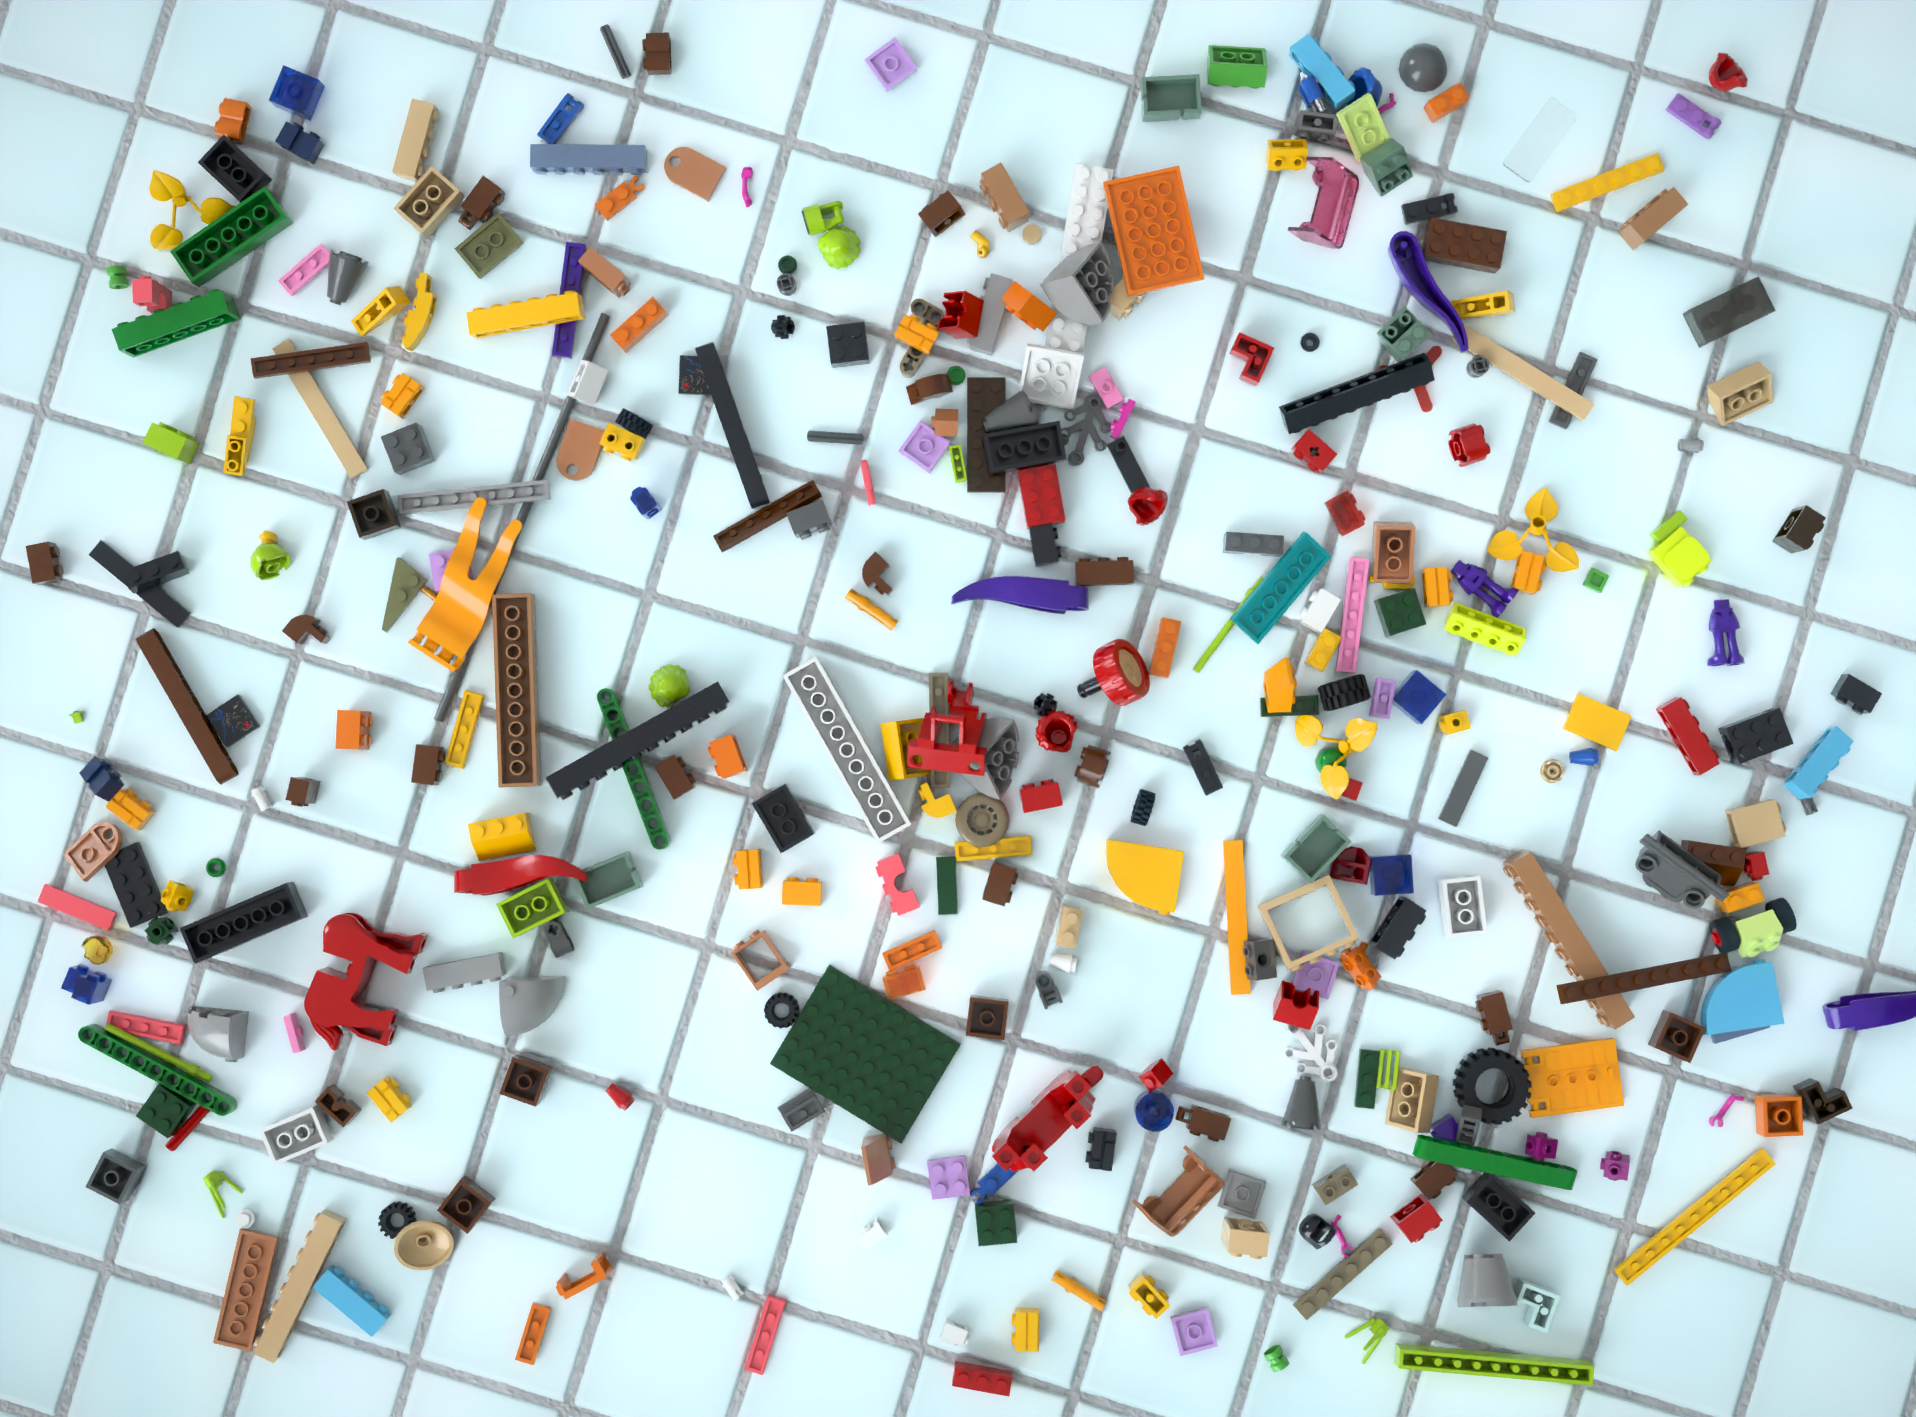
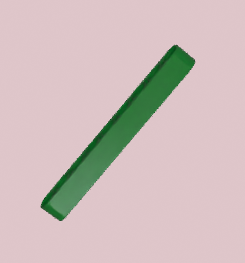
(633, 779)
(148, 1069)
(1494, 1162)

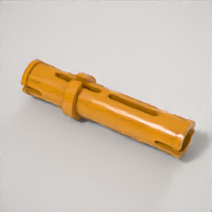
(873, 610)
(1077, 1289)

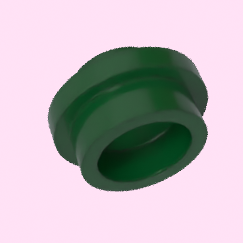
(787, 264)

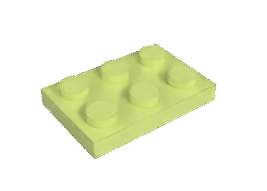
(1363, 126)

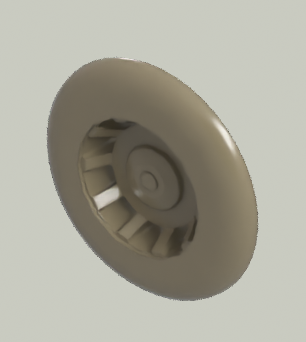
(982, 820)

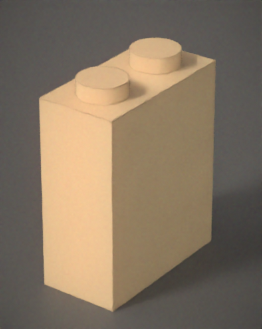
(1755, 823)
(1068, 926)

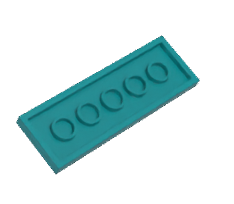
(1280, 587)

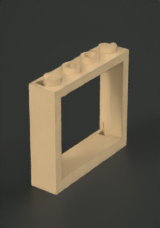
(1297, 893)

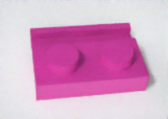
(1118, 425)

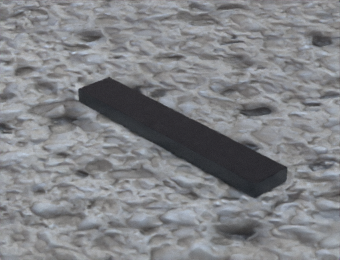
(154, 596)

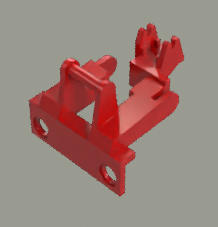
(949, 756)

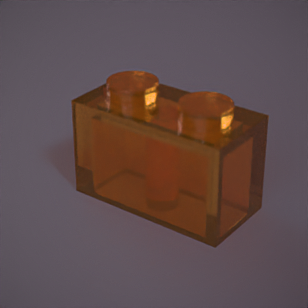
(903, 982)

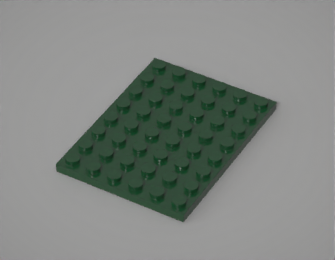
(865, 1053)

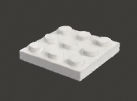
(1051, 375)

